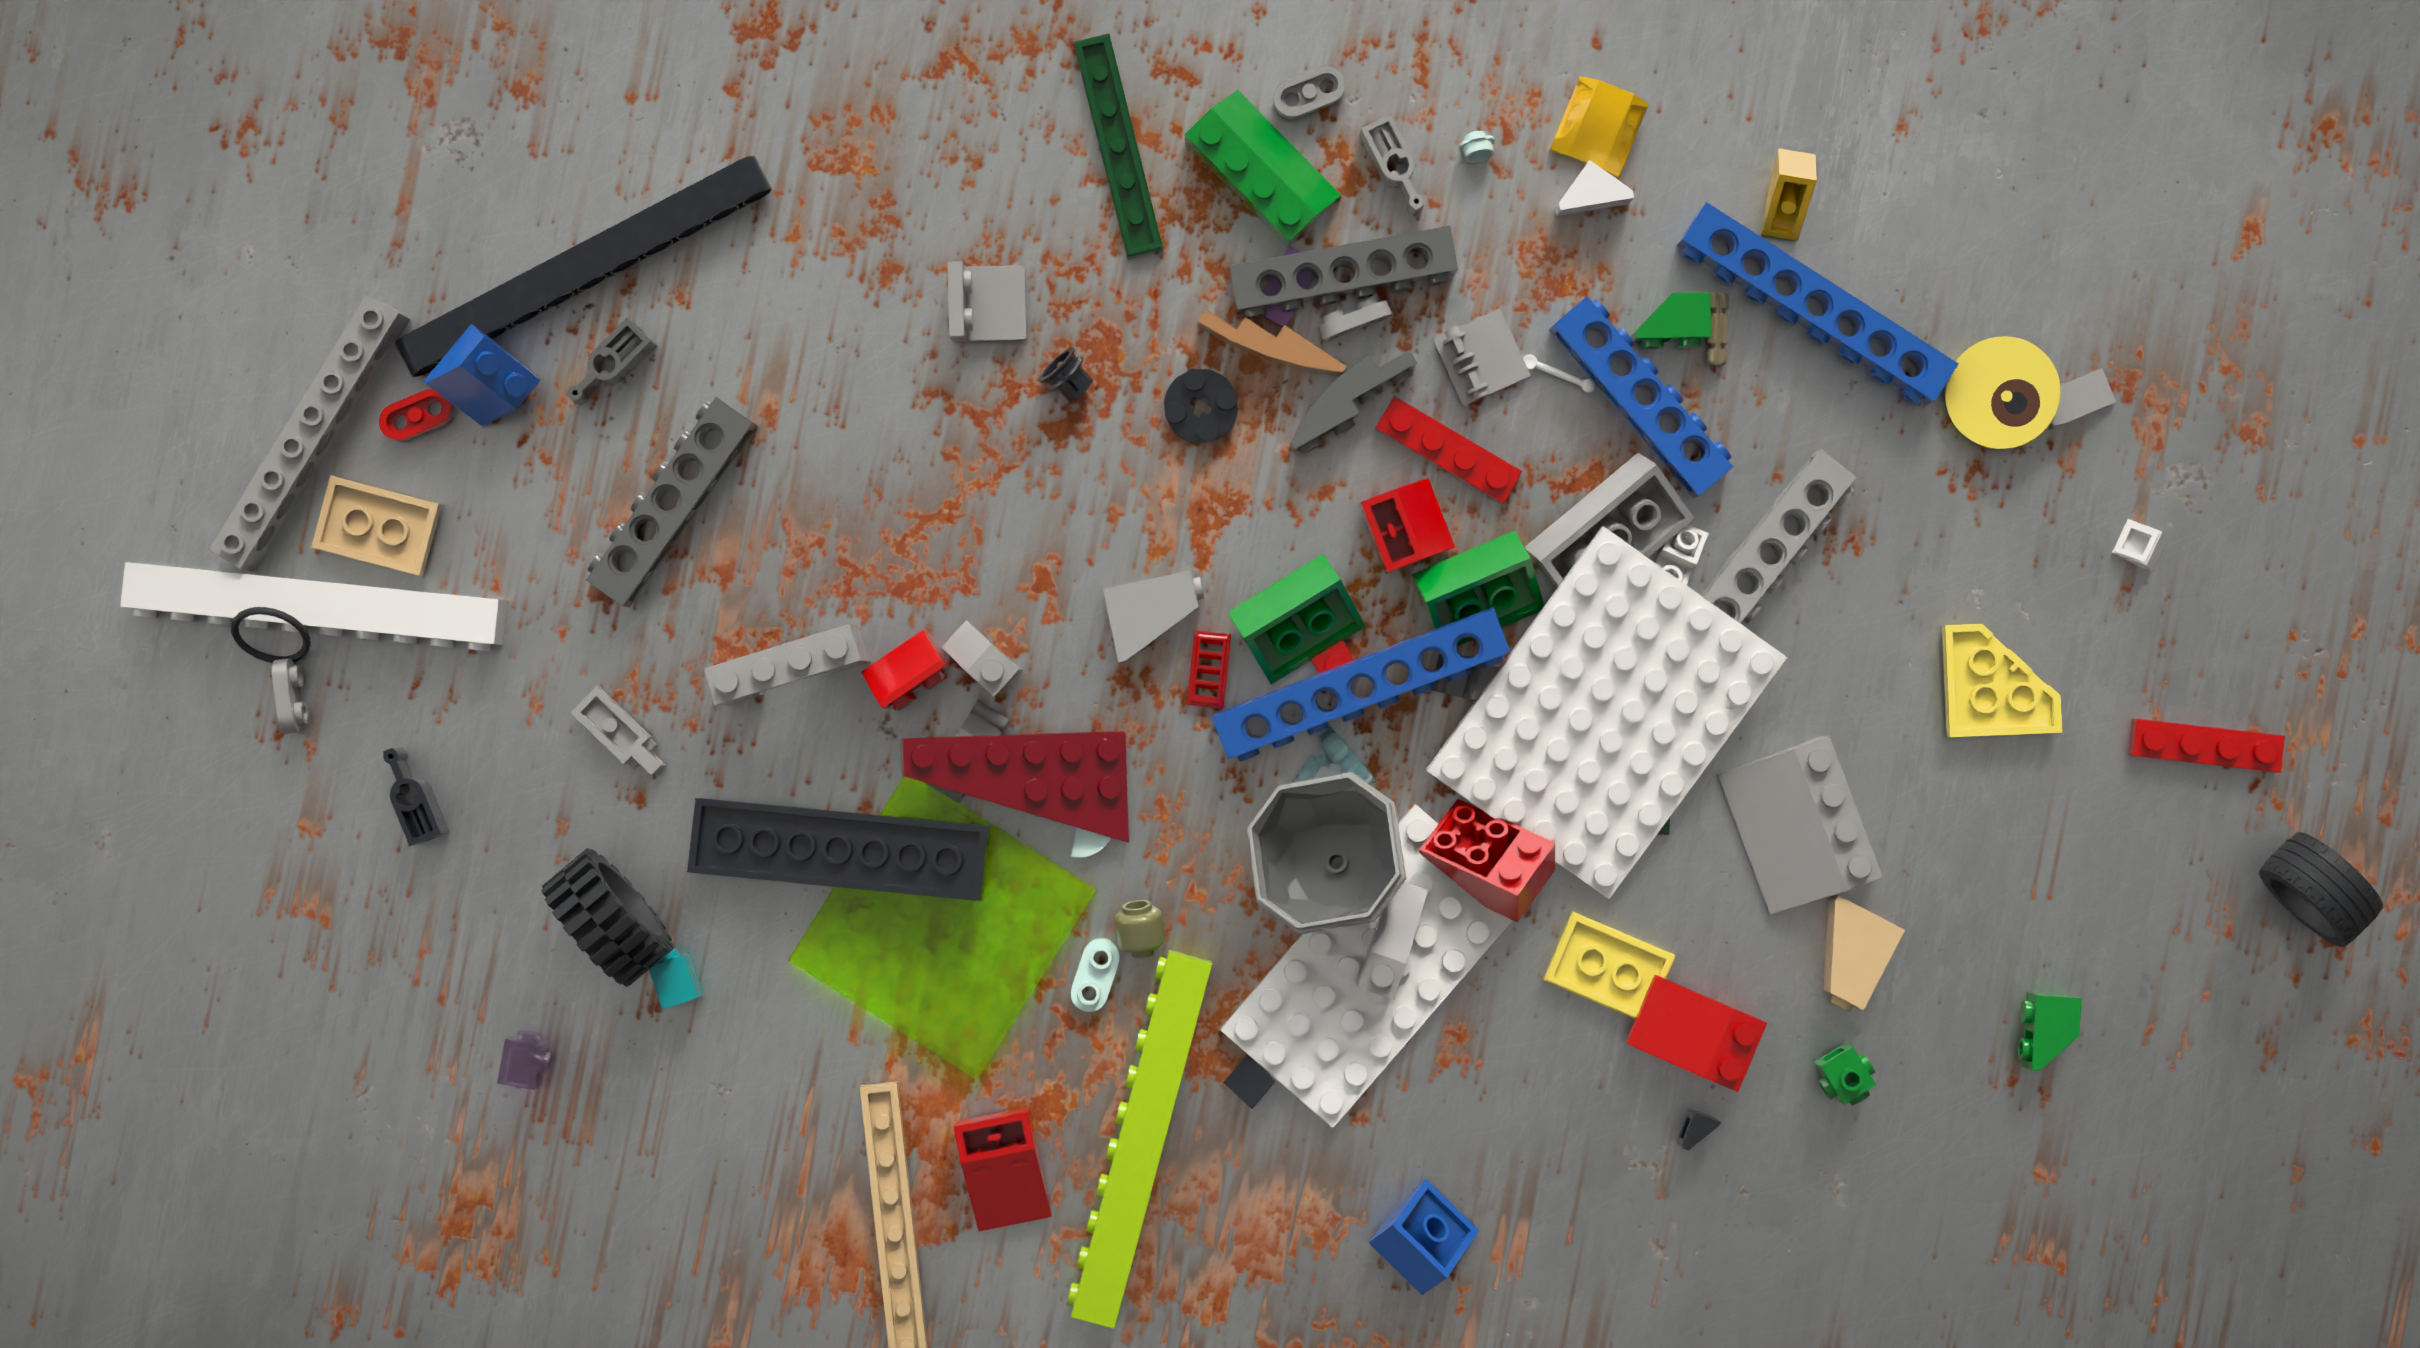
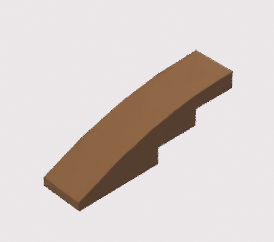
(1285, 349)

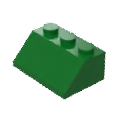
(1482, 578)
(1297, 618)

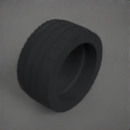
(2321, 889)

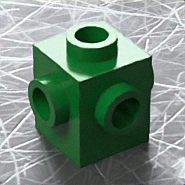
(1836, 1066)

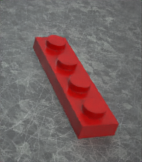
(1448, 450)
(2206, 745)

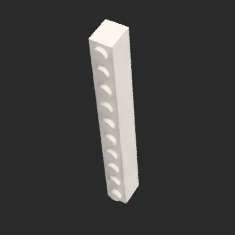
(314, 604)

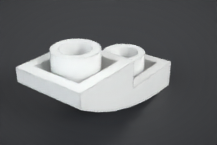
(1682, 552)

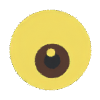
(2003, 393)

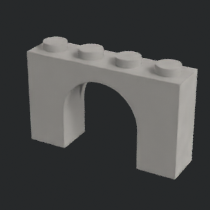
(799, 659)

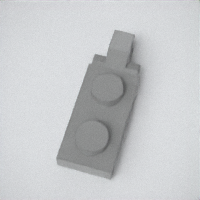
(617, 731)

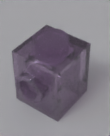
(525, 1061)

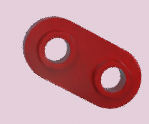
(417, 413)

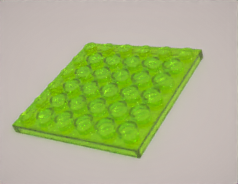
(947, 965)

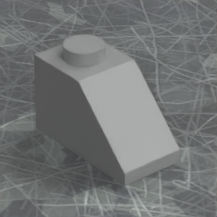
(981, 659)

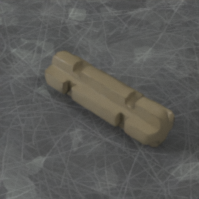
(1716, 354)

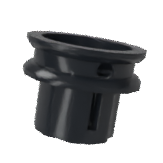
(1069, 377)

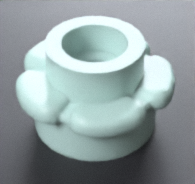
(1477, 147)

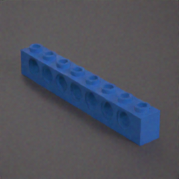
(1932, 365)
(1232, 722)

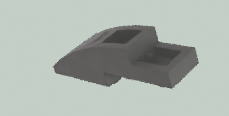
(1336, 406)

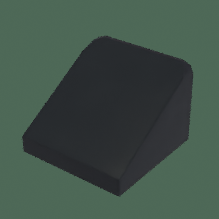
(1250, 1081)
(1695, 1128)

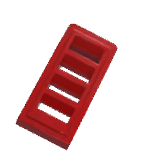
(1209, 638)

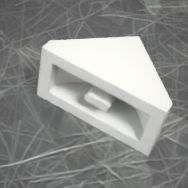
(1593, 191)

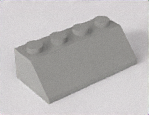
(1630, 503)

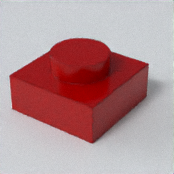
(1332, 657)

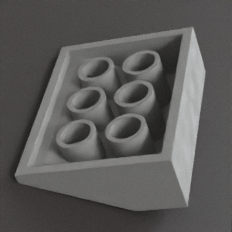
(1799, 825)

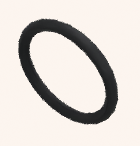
(278, 614)

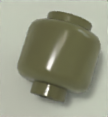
(1139, 928)

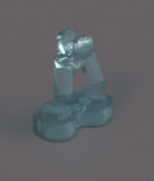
(1335, 752)

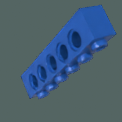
(1693, 476)

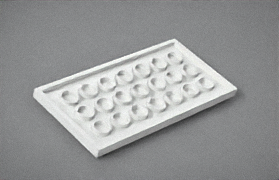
(1328, 1034)

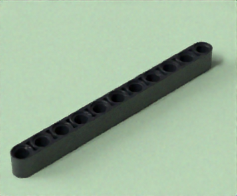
(589, 262)

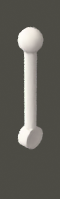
(1588, 385)

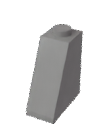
(1149, 609)

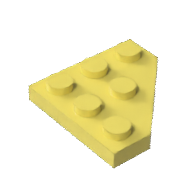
(1992, 688)

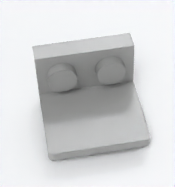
(986, 302)

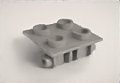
(1481, 357)

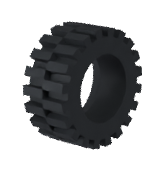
(607, 917)

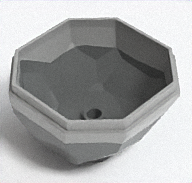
(1302, 834)

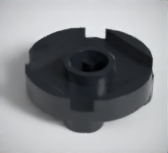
(1206, 427)

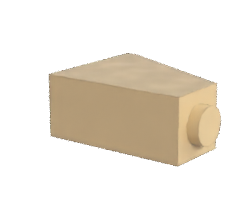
(1856, 952)

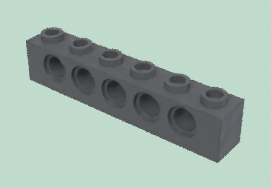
(1433, 244)
(648, 555)

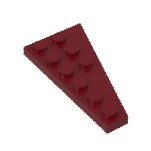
(1048, 775)

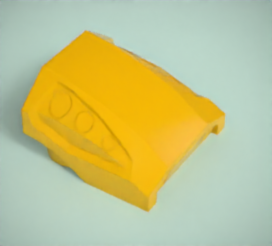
(1599, 124)

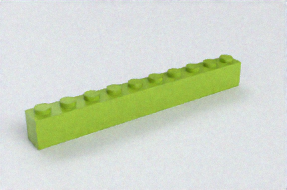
(1141, 1138)

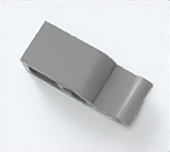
(1387, 144)

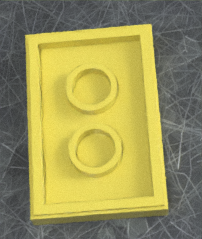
(1605, 965)

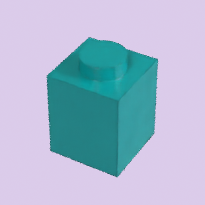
(675, 979)

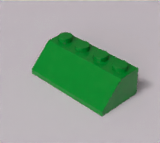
(1261, 167)

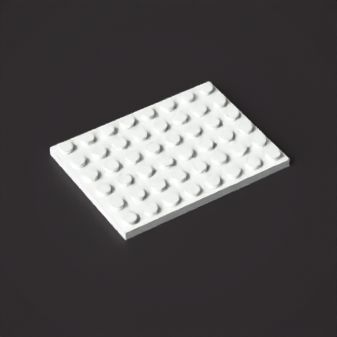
(1607, 711)

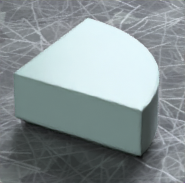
(1088, 843)

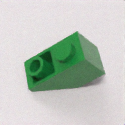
(1680, 319)
(2050, 1027)

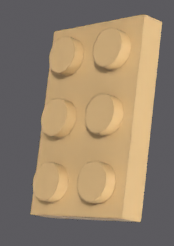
(376, 526)

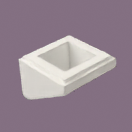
(2140, 545)

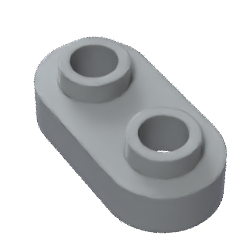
(1307, 91)
(1339, 324)
(289, 708)

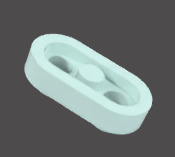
(1095, 975)

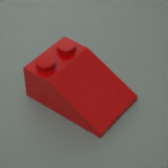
(1696, 1033)

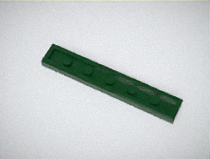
(1118, 146)

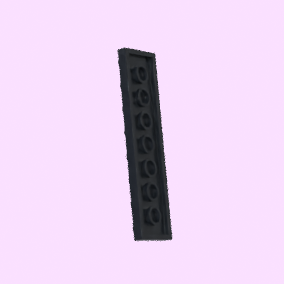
(839, 849)

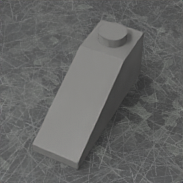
(1392, 942)

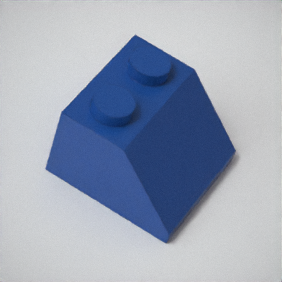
(481, 377)
(1424, 1237)

